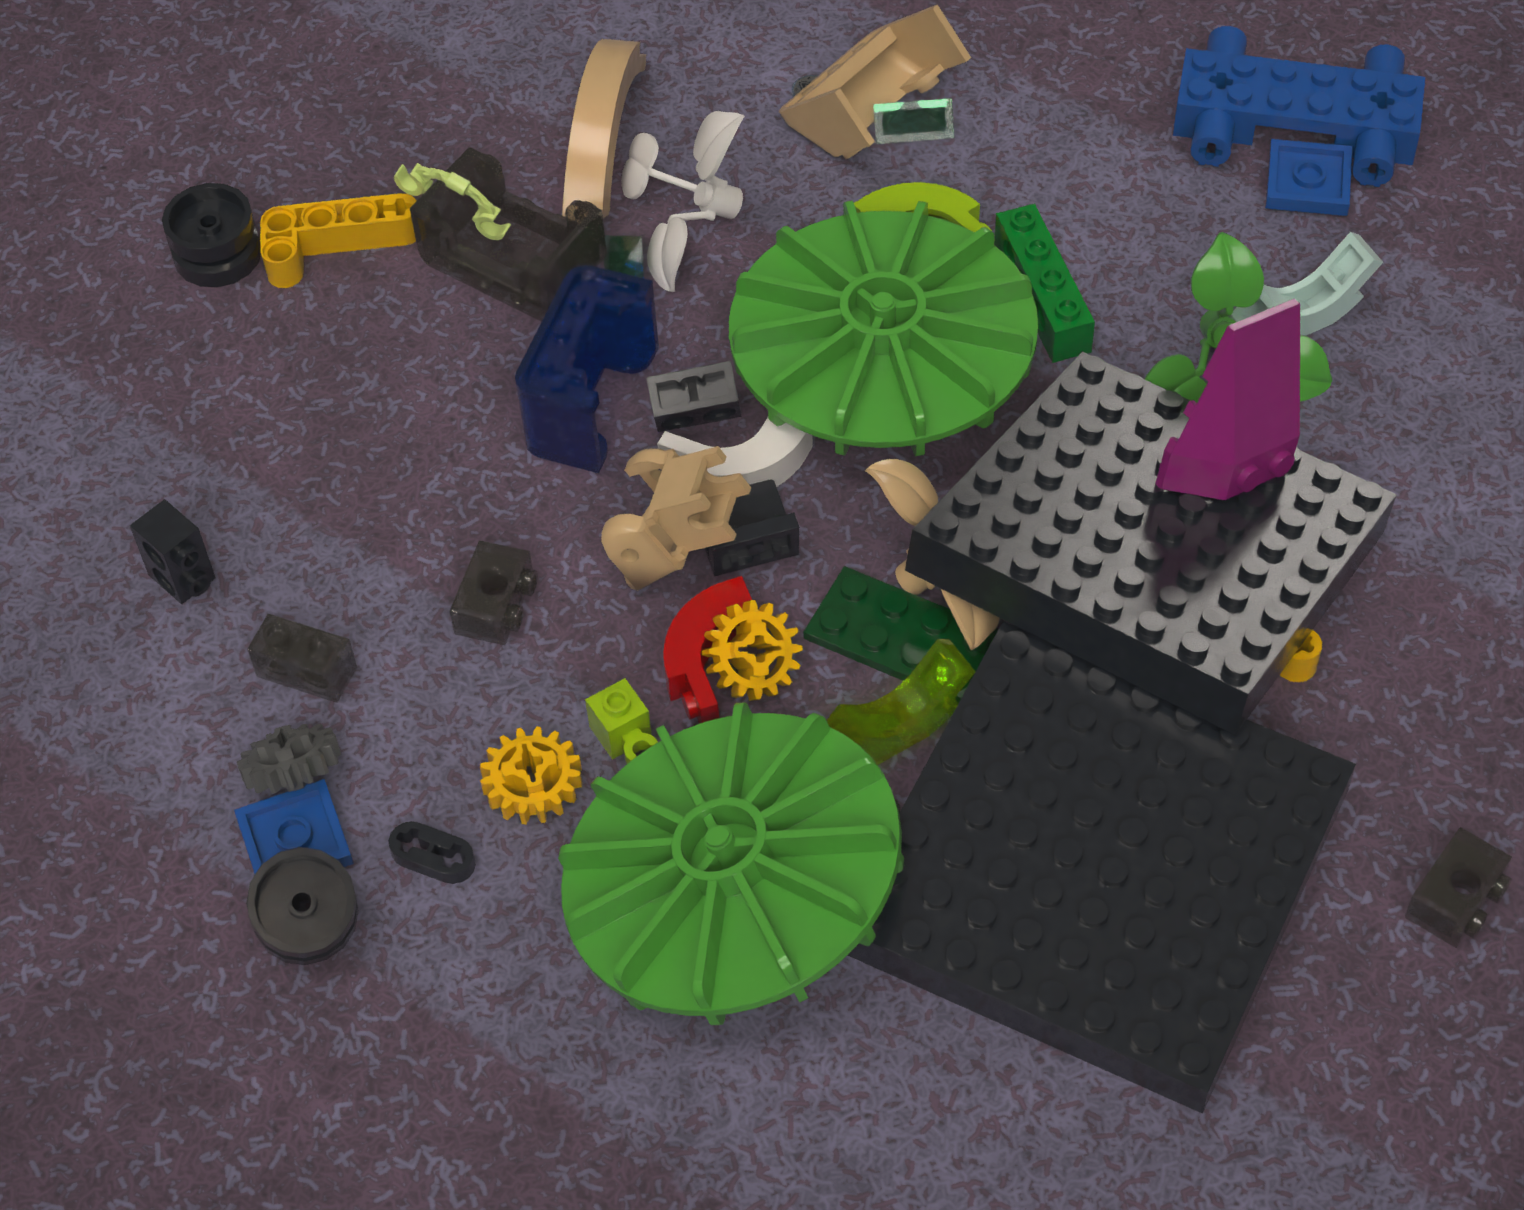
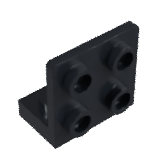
(761, 532)

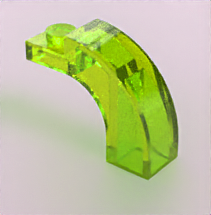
(911, 709)

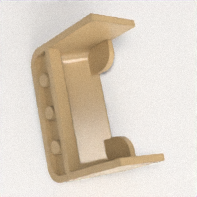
(876, 70)

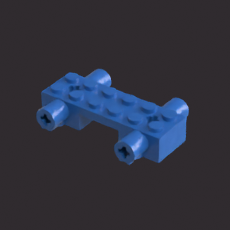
(1363, 108)

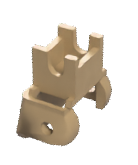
(684, 515)

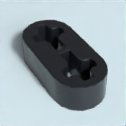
(428, 861)

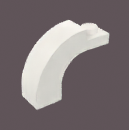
(770, 454)

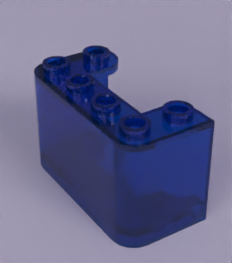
(591, 325)

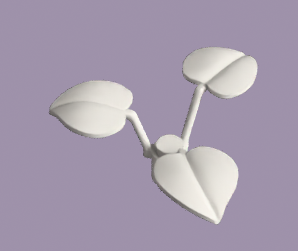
(712, 196)

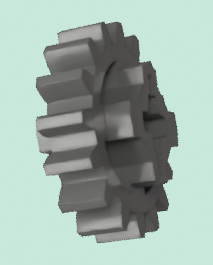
(289, 758)

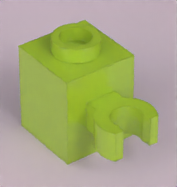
(620, 720)

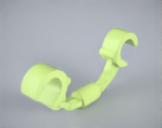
(420, 181)

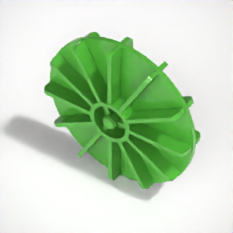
(883, 328)
(731, 864)

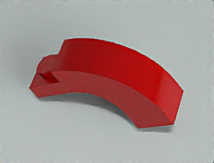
(685, 643)

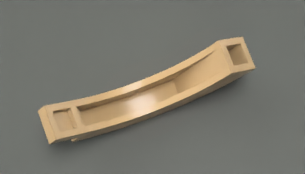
(597, 121)

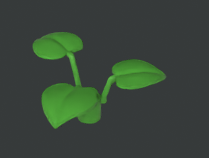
(1224, 279)

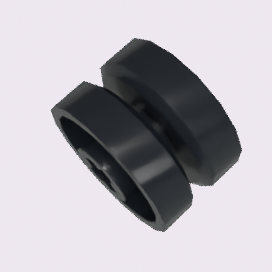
(212, 235)
(277, 894)

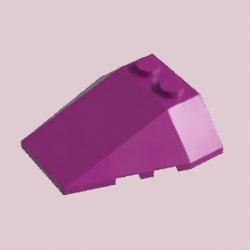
(1247, 414)

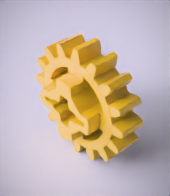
(751, 667)
(510, 786)

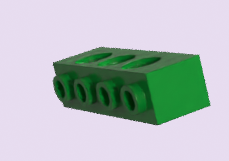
(1061, 311)

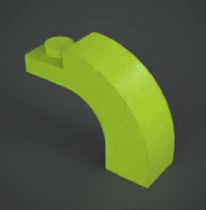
(942, 203)

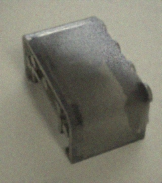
(529, 259)

